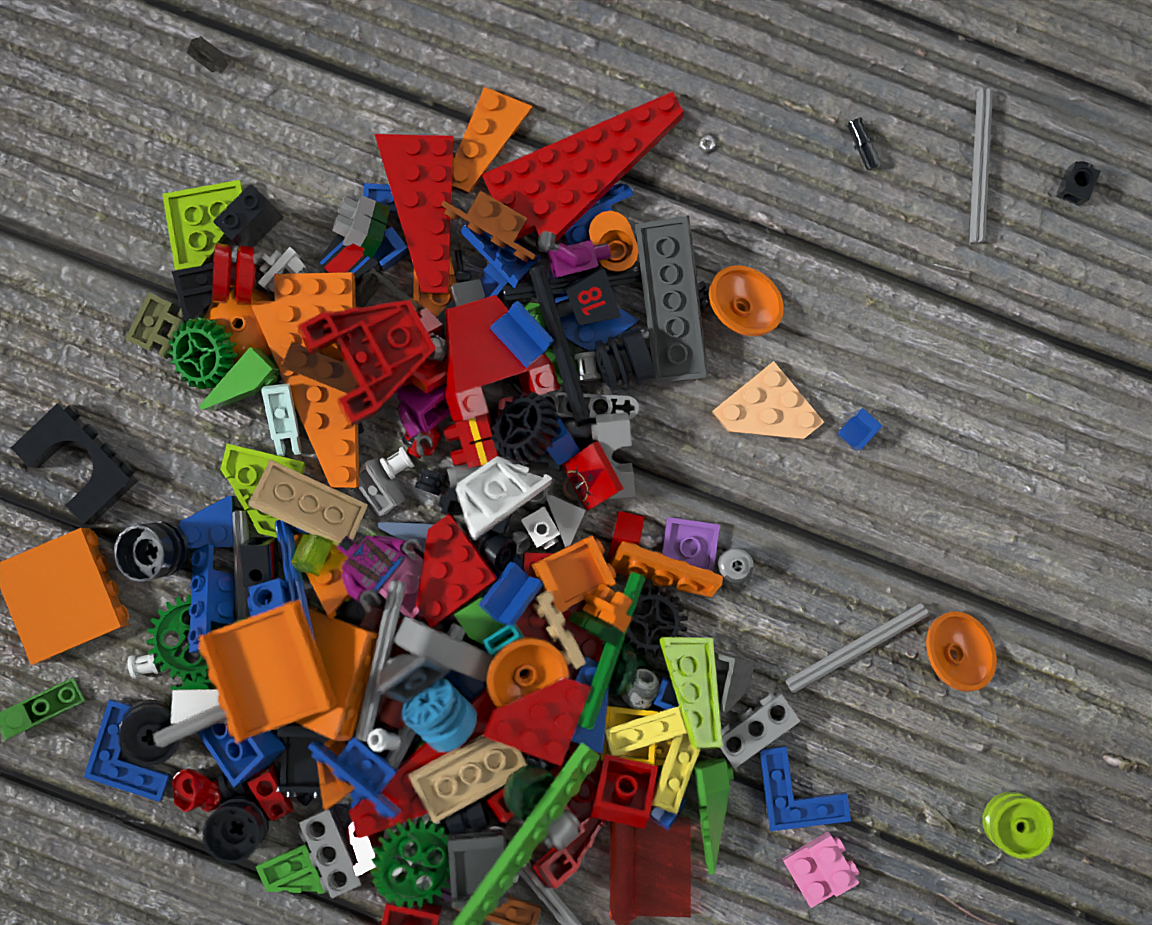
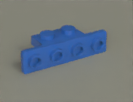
(580, 230)
(211, 596)
(363, 770)

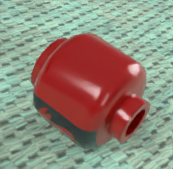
(410, 442)

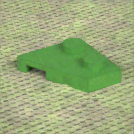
(291, 872)

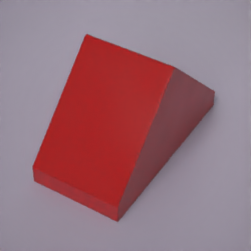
(627, 529)

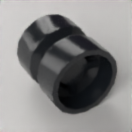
(495, 549)
(471, 816)

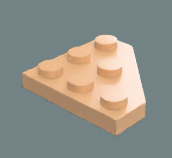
(768, 408)

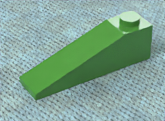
(712, 793)

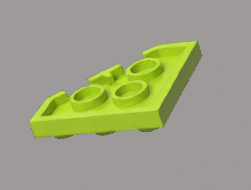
(191, 220)
(244, 470)

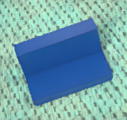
(522, 334)
(510, 595)

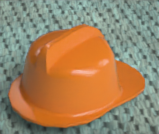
(617, 232)

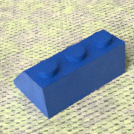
(241, 759)

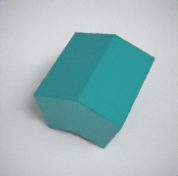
(489, 642)

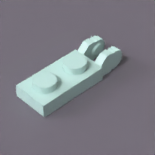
(281, 417)

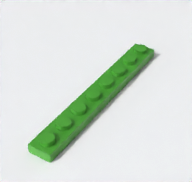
(528, 837)

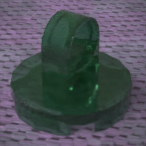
(626, 671)

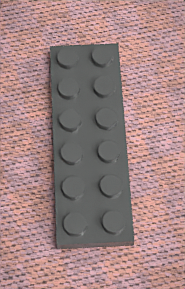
(672, 299)

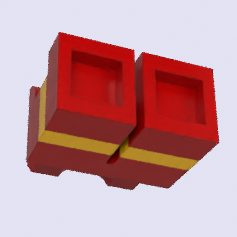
(475, 440)

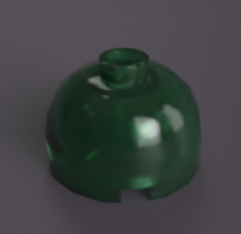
(526, 789)

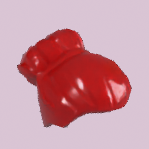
(195, 791)

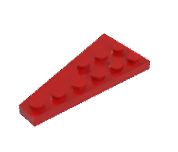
(420, 180)

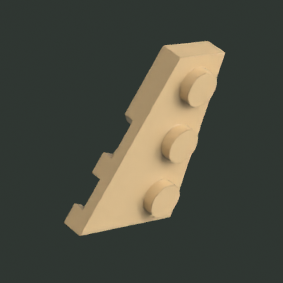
(555, 630)

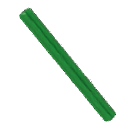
(608, 660)

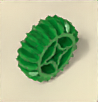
(195, 338)

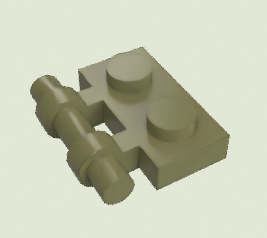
(150, 323)

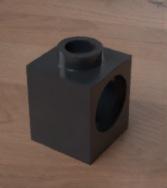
(1070, 190)

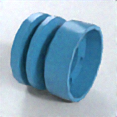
(440, 716)

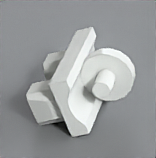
(280, 264)

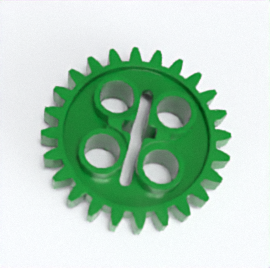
(173, 623)
(404, 885)

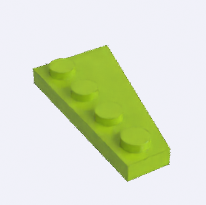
(695, 684)

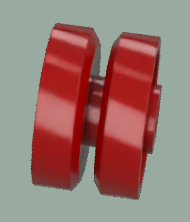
(233, 274)

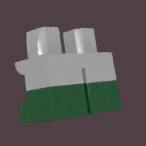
(365, 224)

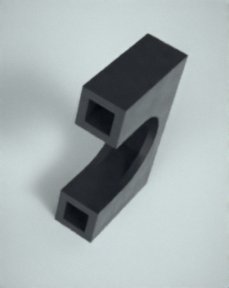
(109, 476)

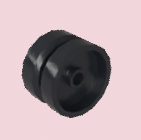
(132, 733)

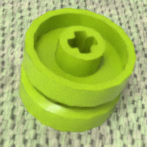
(1033, 828)

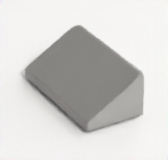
(379, 488)

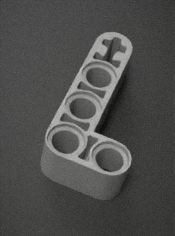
(561, 401)
(443, 648)

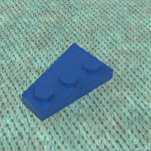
(503, 260)
(591, 738)

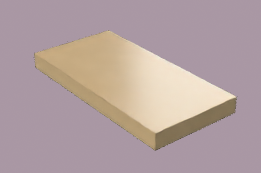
(307, 503)
(465, 775)

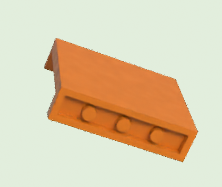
(61, 595)
(347, 659)
(267, 671)

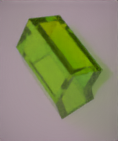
(311, 554)

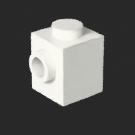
(541, 528)

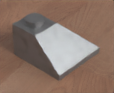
(409, 675)
(732, 678)

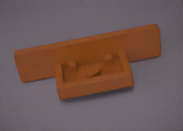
(495, 219)

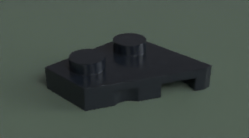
(194, 289)

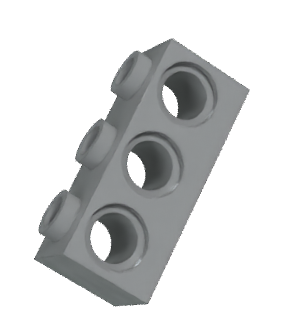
(770, 729)
(334, 837)

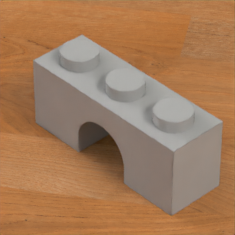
(612, 433)

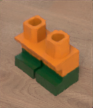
(604, 615)

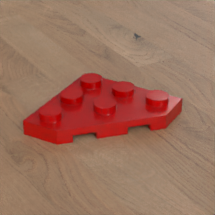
(450, 571)
(540, 720)

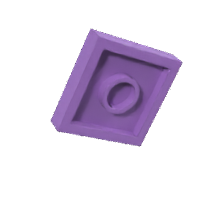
(691, 542)

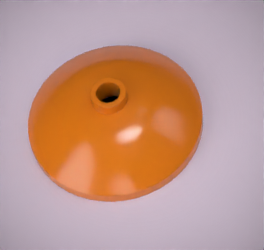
(746, 300)
(250, 333)
(961, 651)
(540, 659)

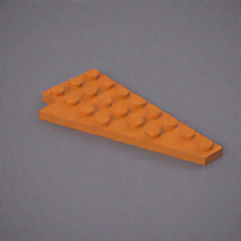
(297, 300)

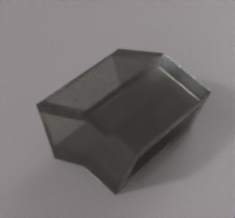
(195, 50)

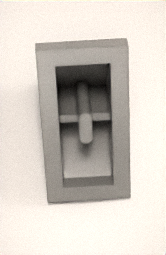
(566, 517)

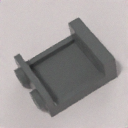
(471, 861)

